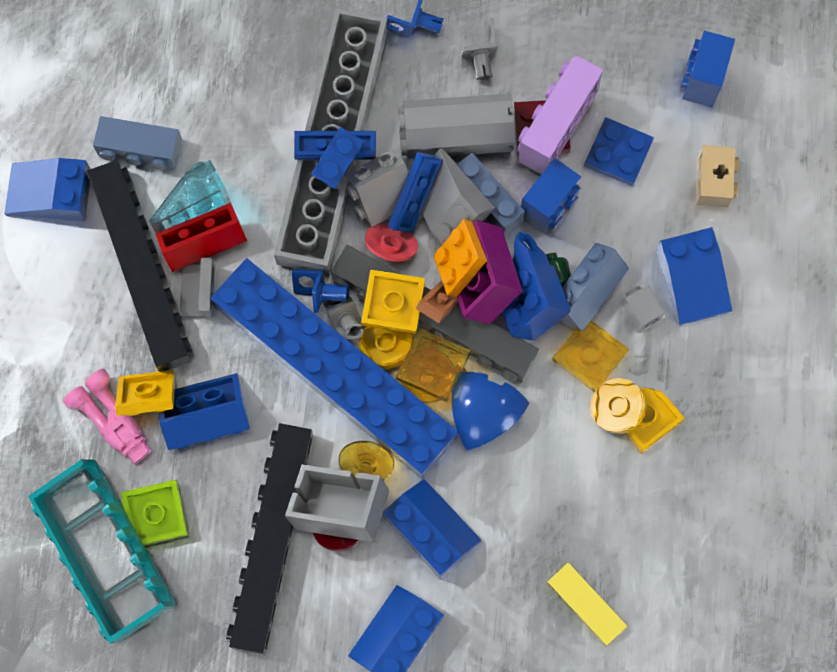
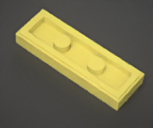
(587, 604)

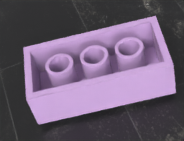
(560, 114)

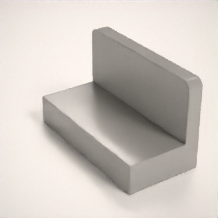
(197, 289)

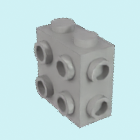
(377, 186)

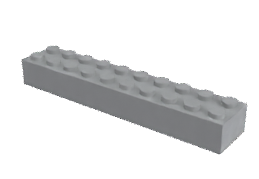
(339, 100)

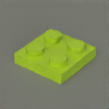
(156, 512)

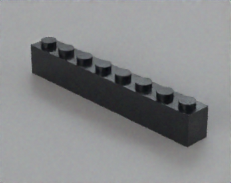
(139, 267)
(270, 543)

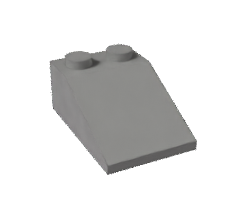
(453, 199)

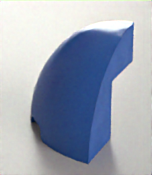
(484, 408)

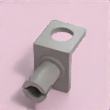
(481, 53)
(345, 318)

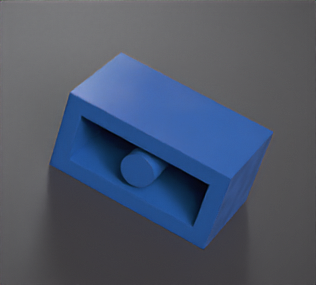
(338, 158)

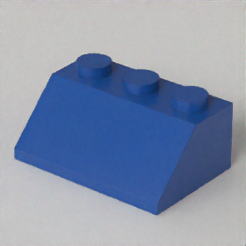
(205, 412)
(431, 528)
(396, 633)

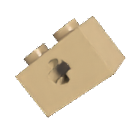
(710, 189)

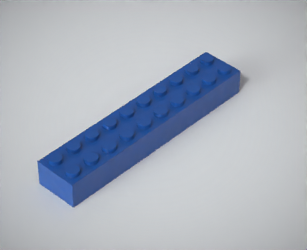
(334, 368)

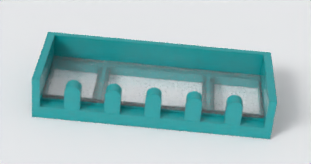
(101, 550)

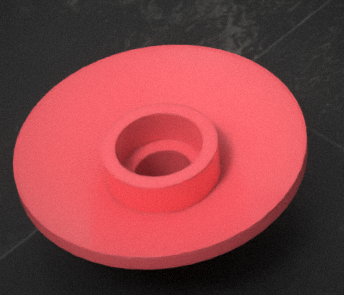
(391, 244)

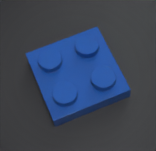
(618, 151)

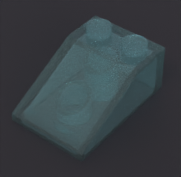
(193, 195)

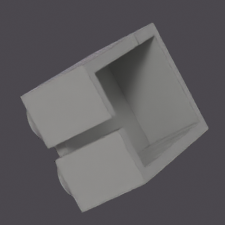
(337, 503)

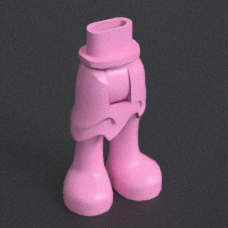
(118, 431)

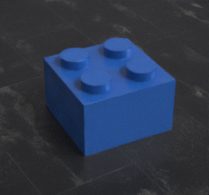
(706, 68)
(550, 195)

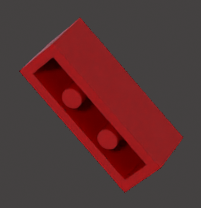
(201, 237)

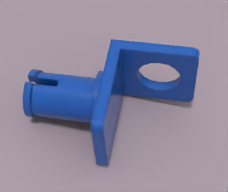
(419, 19)
(320, 290)

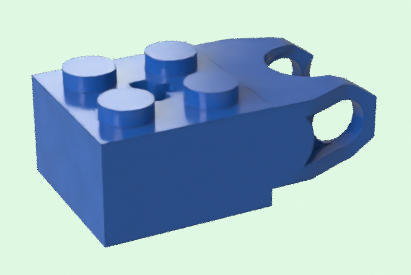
(542, 296)

